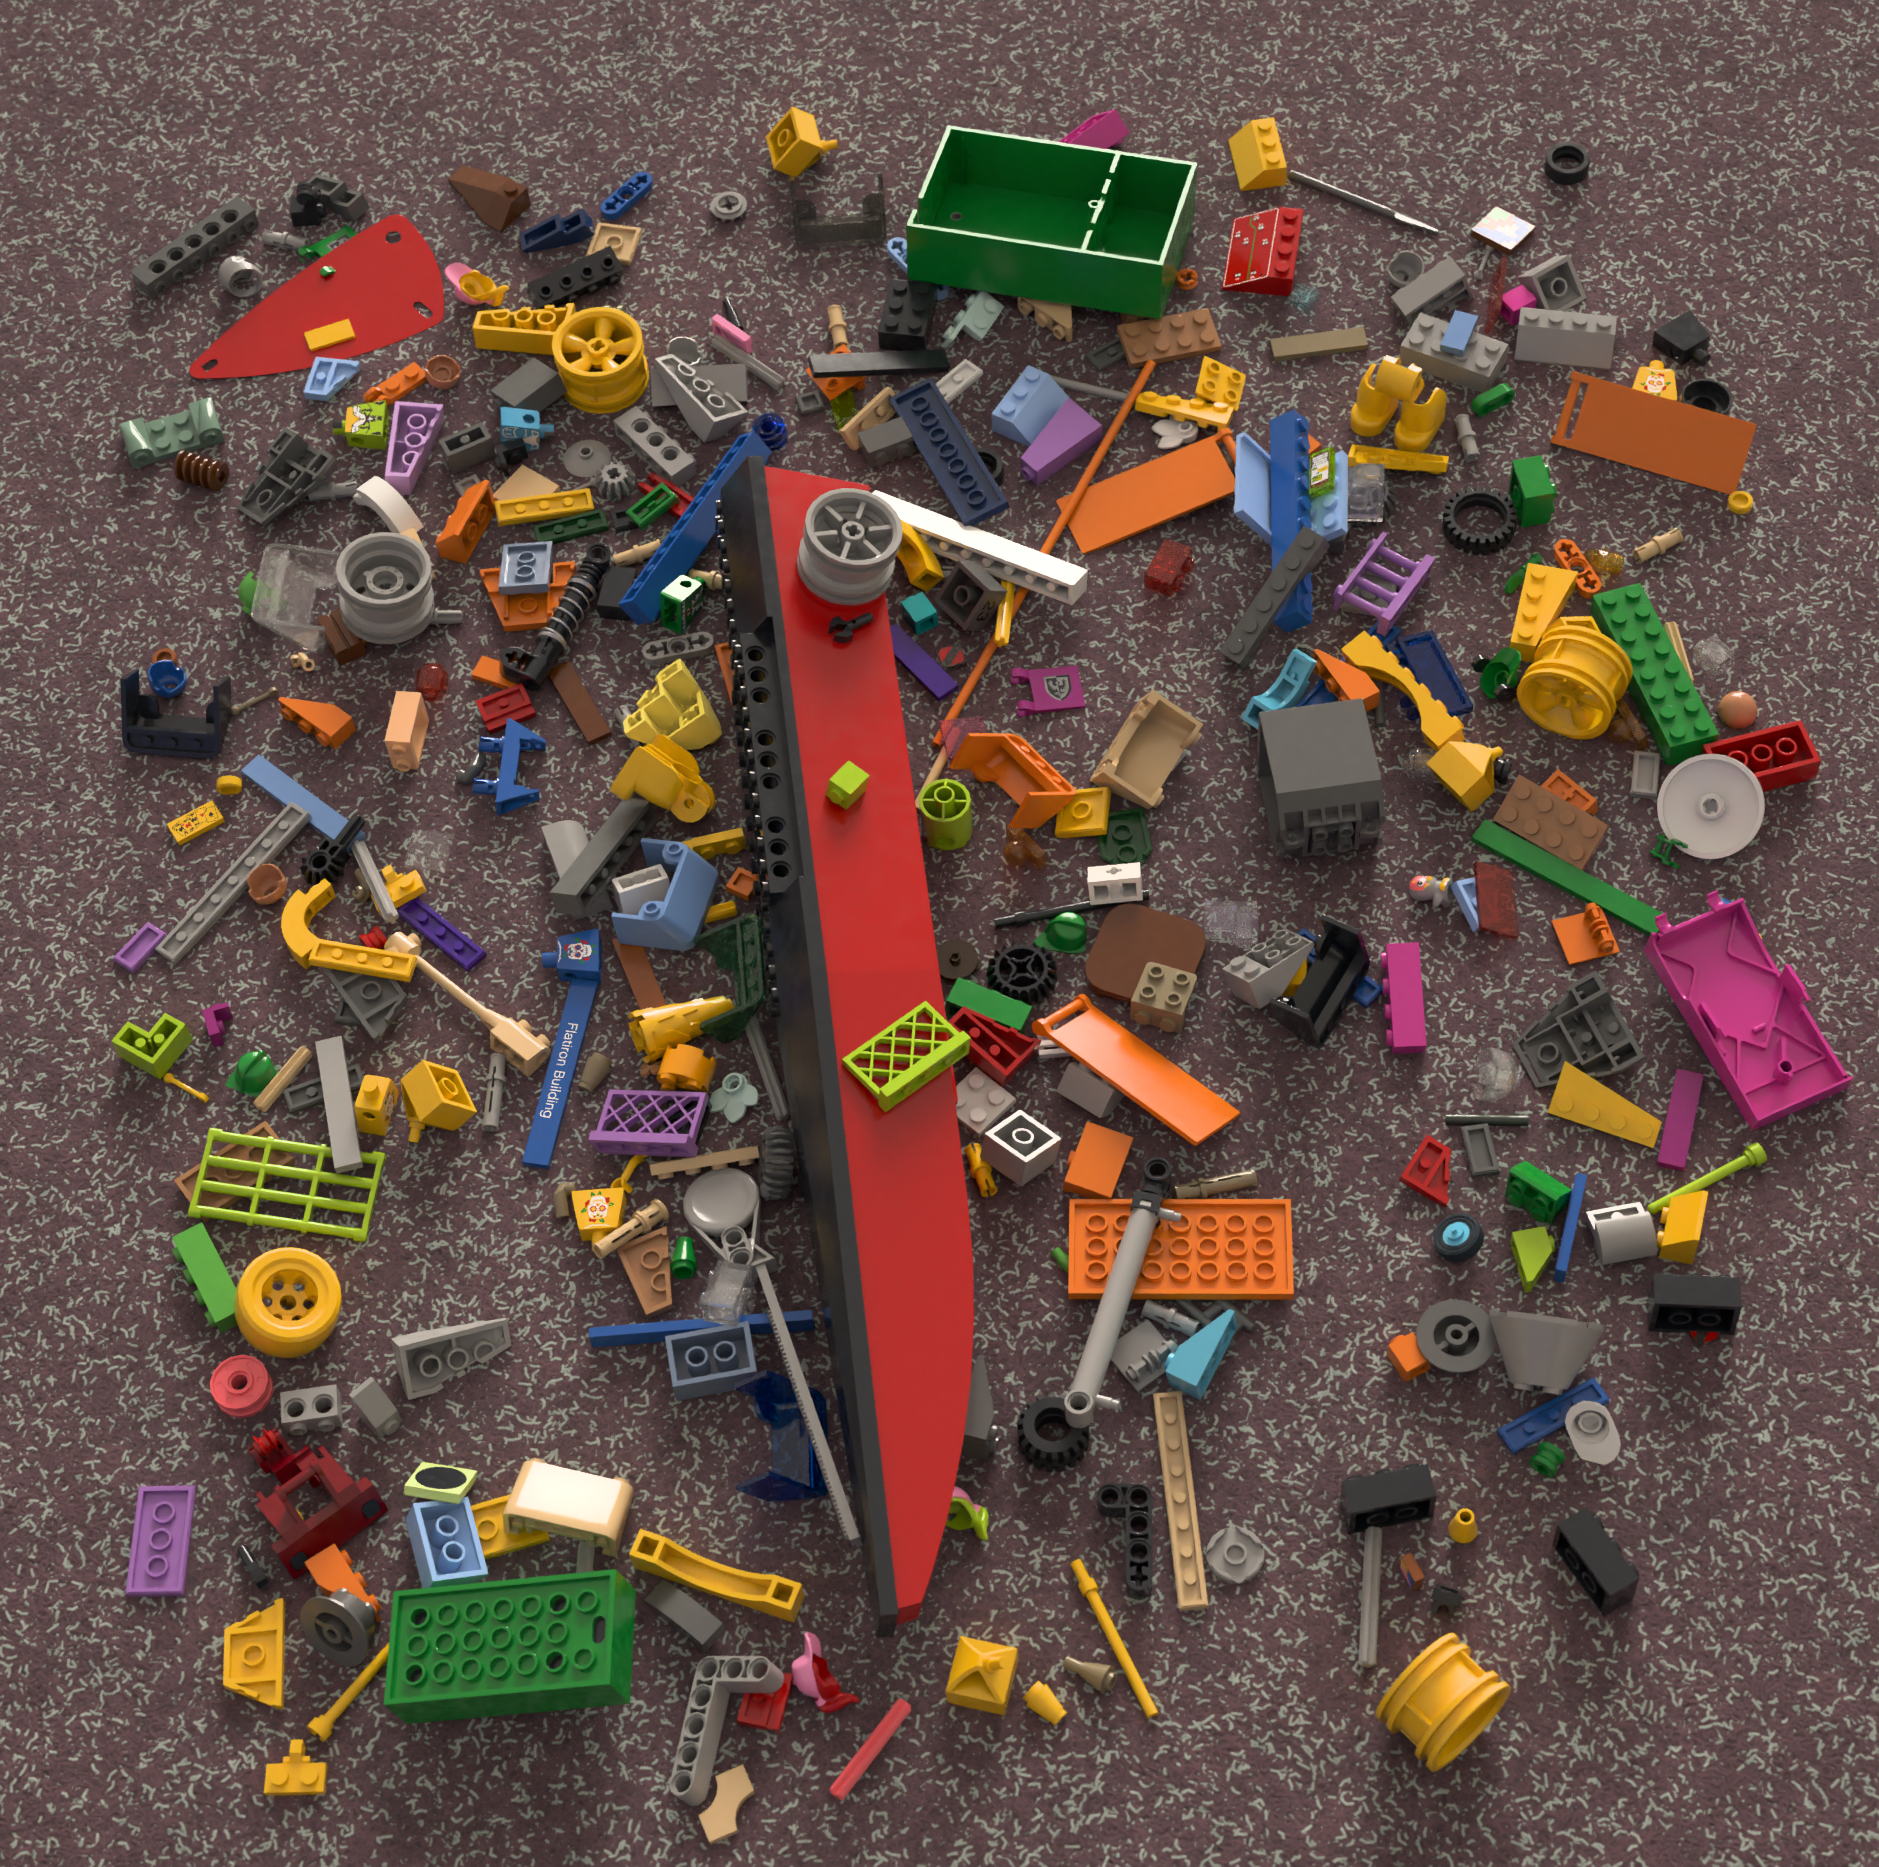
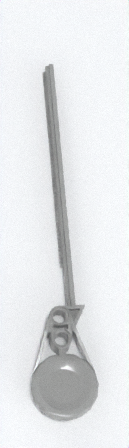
(722, 1206)

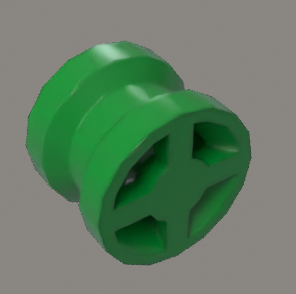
(1547, 1459)

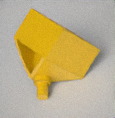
(796, 143)
(1466, 771)
(435, 1098)
(982, 1675)

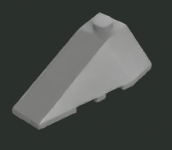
(703, 406)
(435, 1355)

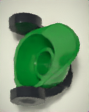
(1500, 674)

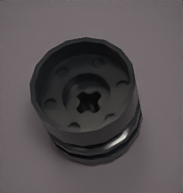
(1707, 395)

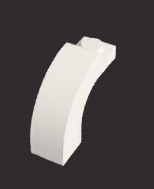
(388, 505)

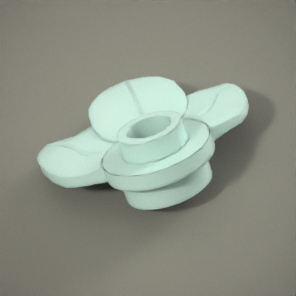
(734, 1100)

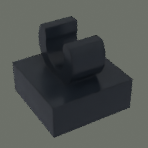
(1446, 1596)

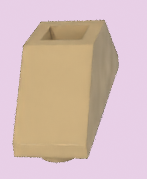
(1049, 314)

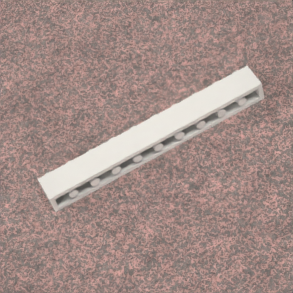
(993, 553)

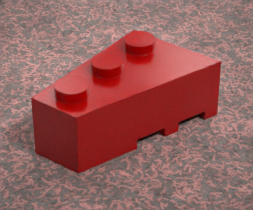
(993, 1047)

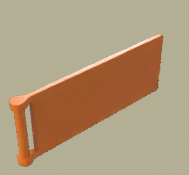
(1656, 434)
(1152, 493)
(1138, 1071)

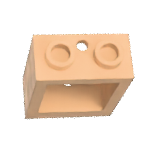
(407, 730)

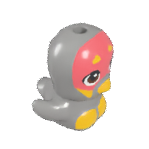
(1429, 888)

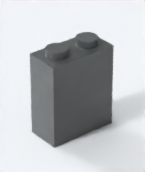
(529, 387)

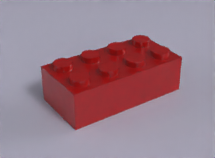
(1774, 755)

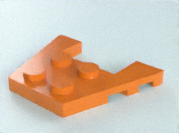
(527, 610)

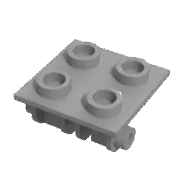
(1142, 1355)

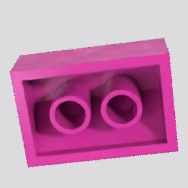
(1099, 131)

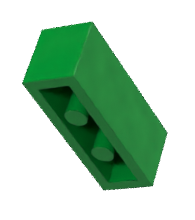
(988, 1002)

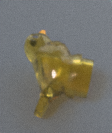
(1604, 561)

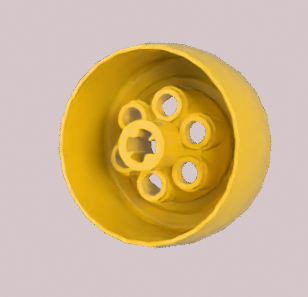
(274, 1328)

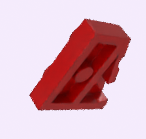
(1429, 1171)

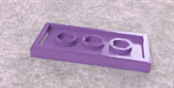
(161, 1541)

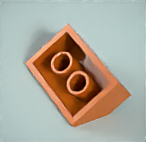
(467, 523)

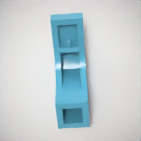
(1285, 691)

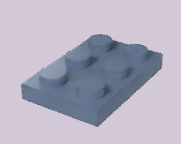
(526, 568)

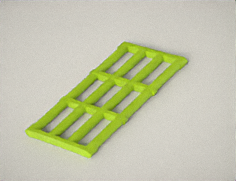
(257, 1193)

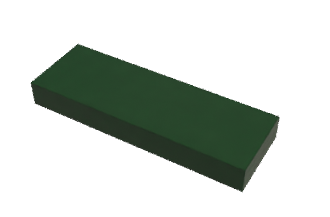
(572, 527)

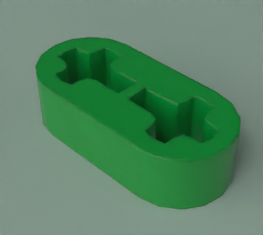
(1492, 399)

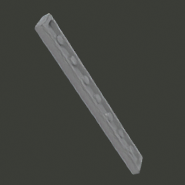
(232, 883)

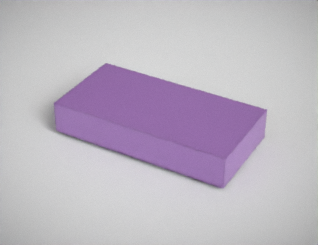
(139, 947)

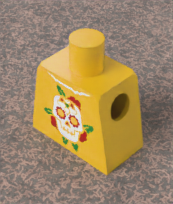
(1656, 380)
(377, 1099)
(599, 1212)

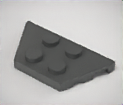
(370, 998)

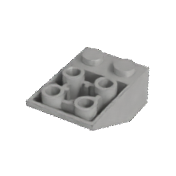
(1267, 967)

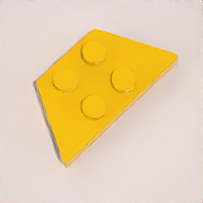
(256, 1656)

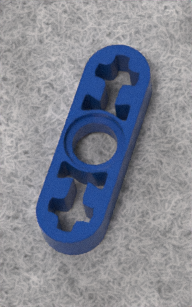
(627, 188)

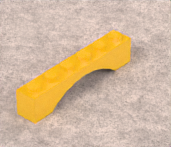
(1436, 724)
(757, 1591)

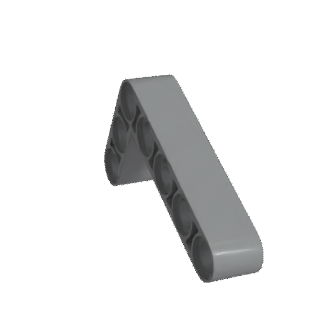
(705, 1717)

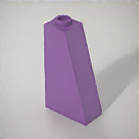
(1060, 442)

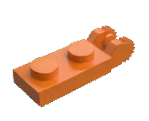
(397, 385)

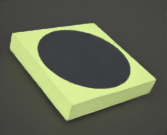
(440, 1482)

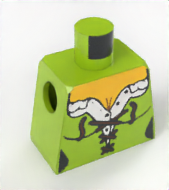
(365, 425)

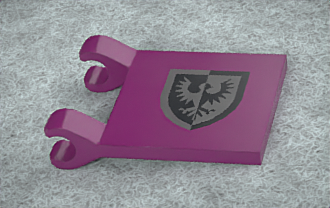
(1050, 688)

